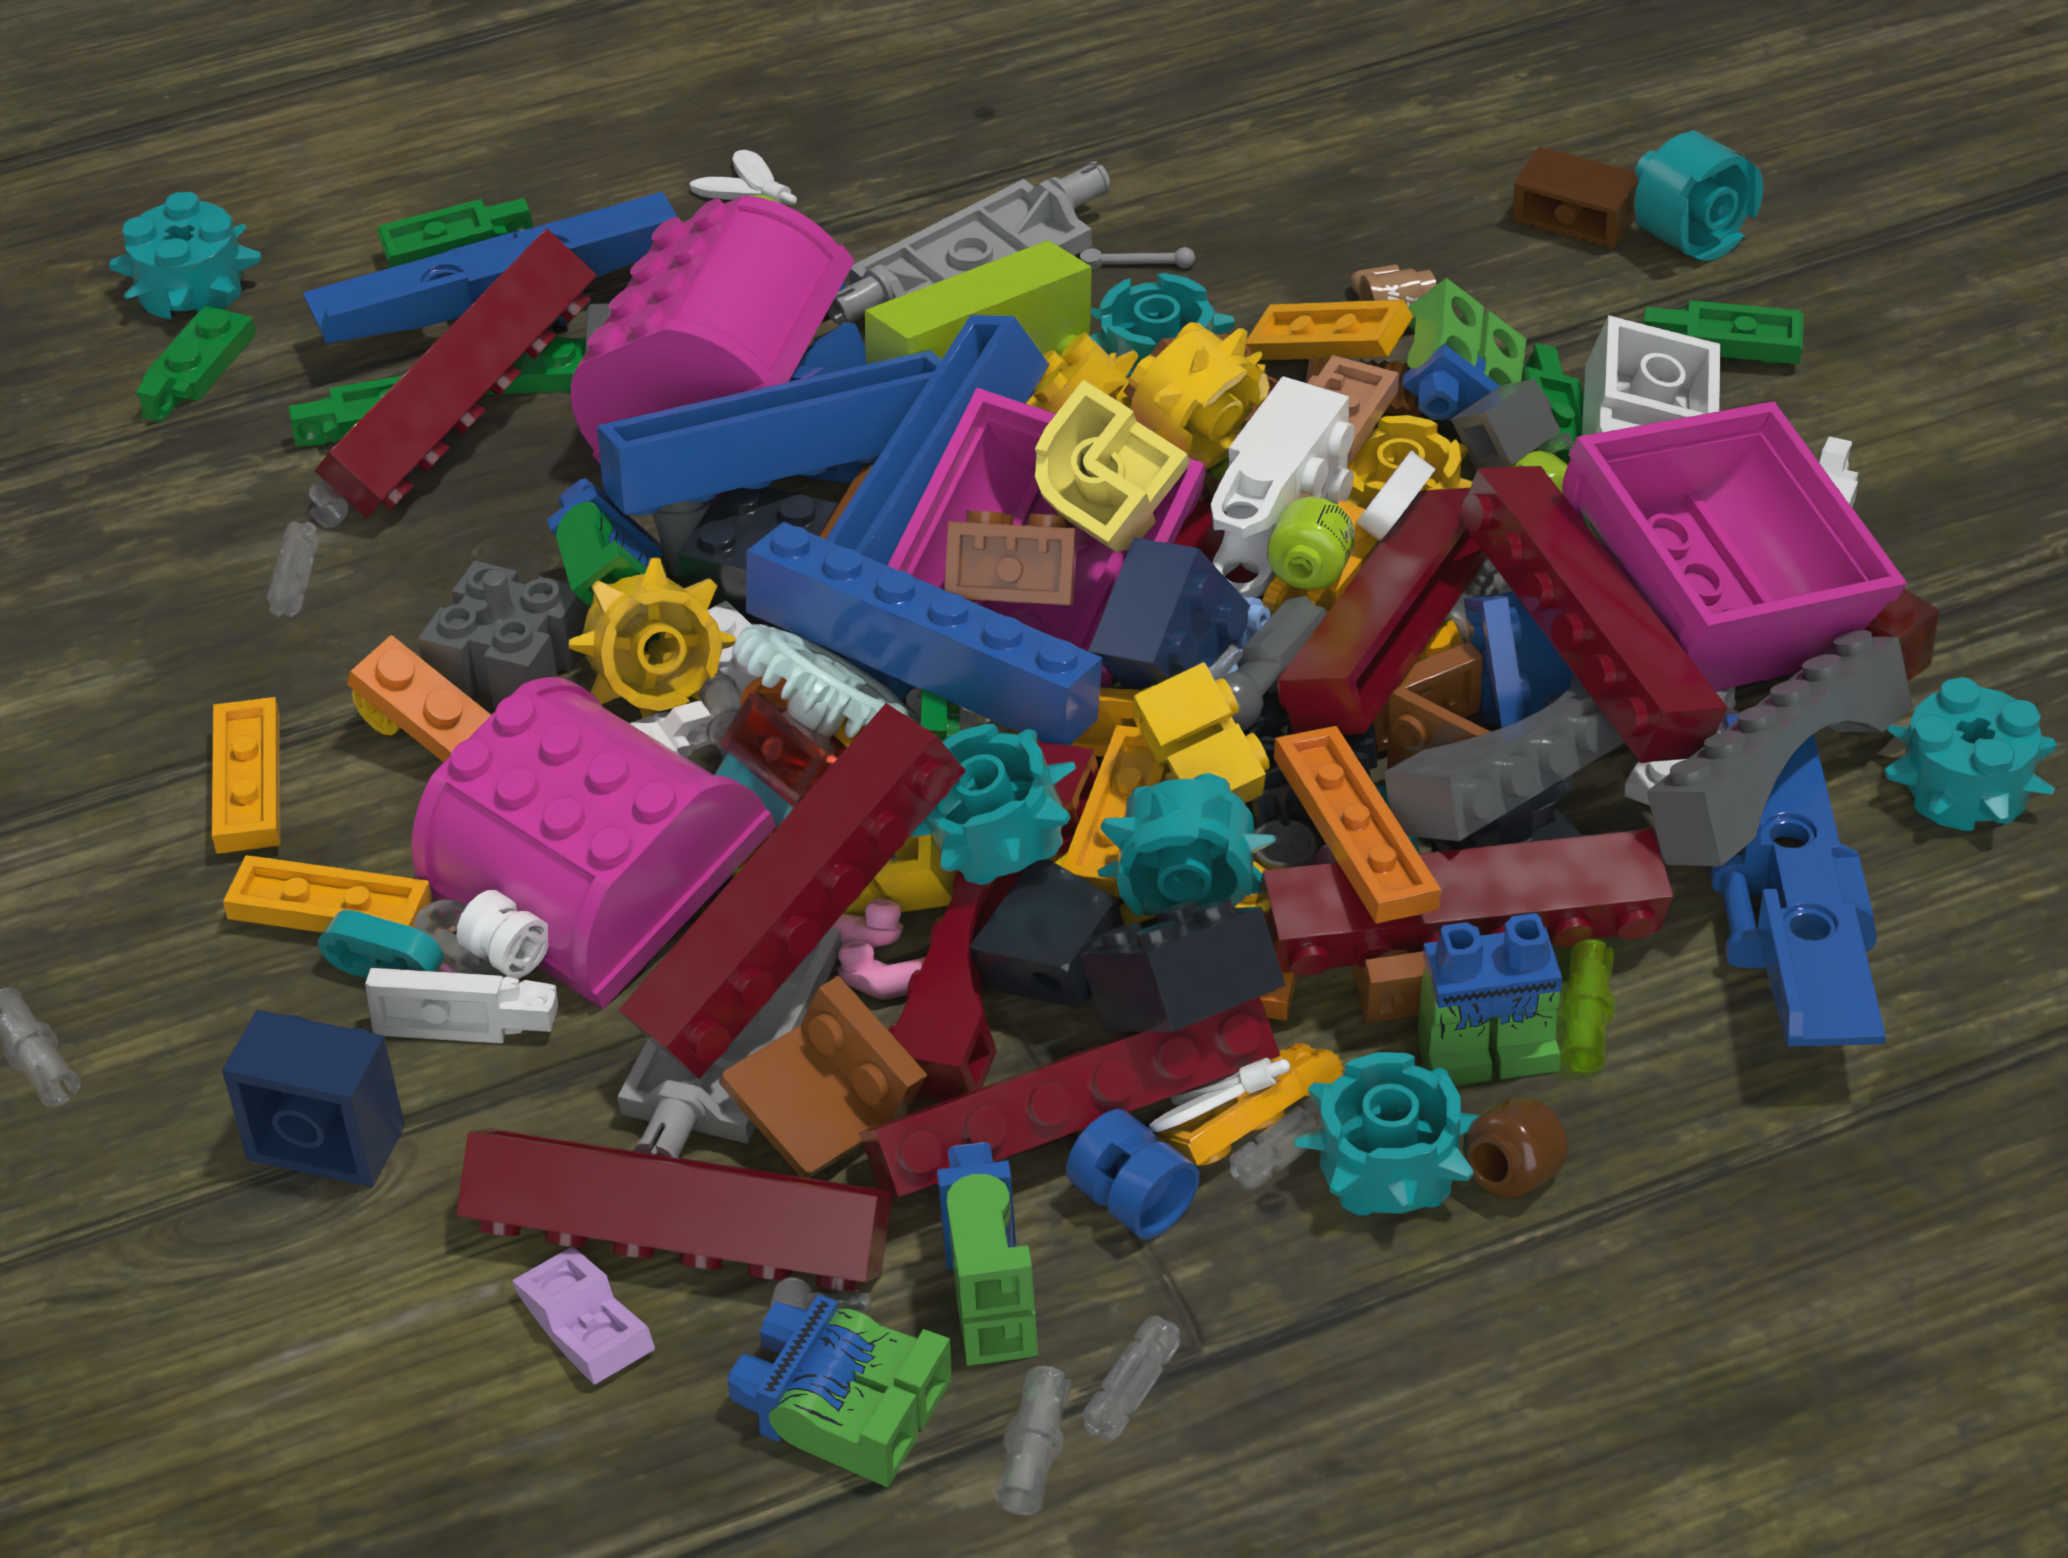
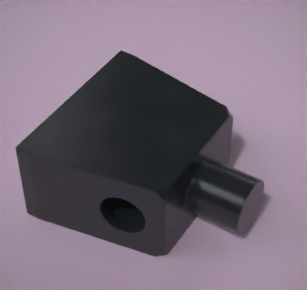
(1040, 931)

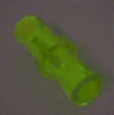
(1587, 1006)

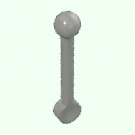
(1183, 258)

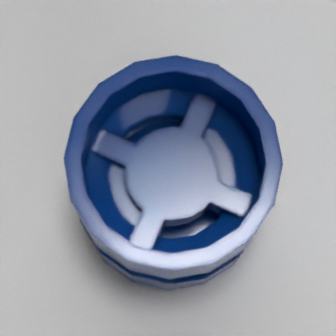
(1132, 1173)

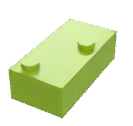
(1037, 285)

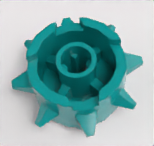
(184, 256)
(1149, 312)
(1971, 755)
(1001, 808)
(1184, 845)
(1389, 1134)

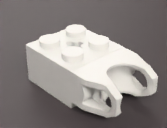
(1647, 377)
(1284, 453)

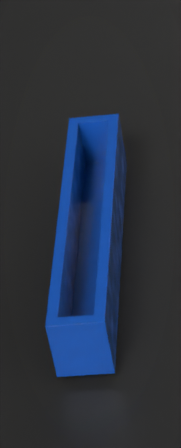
(985, 355)
(758, 434)
(923, 635)

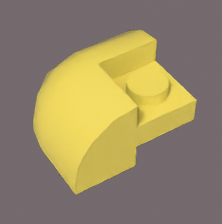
(1105, 467)

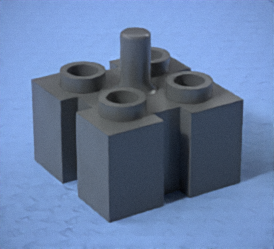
(503, 632)

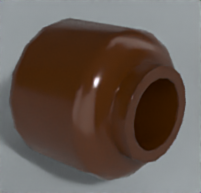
(1515, 1147)

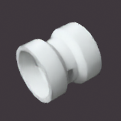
(497, 930)

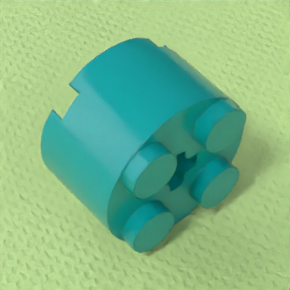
(1696, 195)

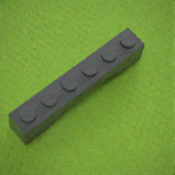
(1474, 781)
(1718, 795)

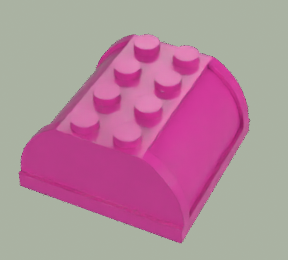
(710, 312)
(993, 469)
(1732, 538)
(583, 830)

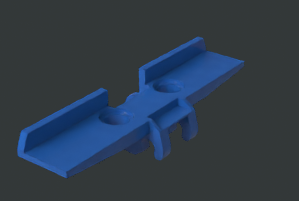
(450, 282)
(1811, 916)

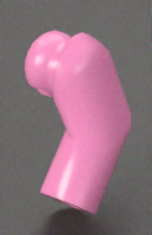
(878, 926)
(872, 976)

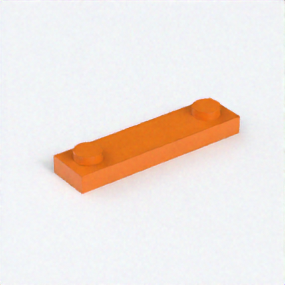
(1357, 825)

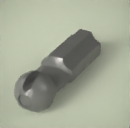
(1269, 655)

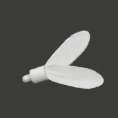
(753, 180)
(1214, 1093)

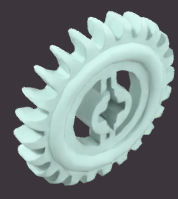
(818, 682)

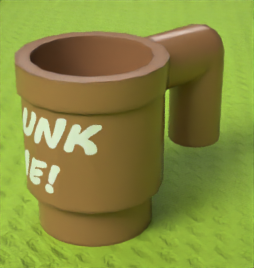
(1392, 284)

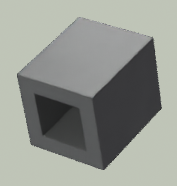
(1506, 424)

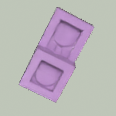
(582, 1316)

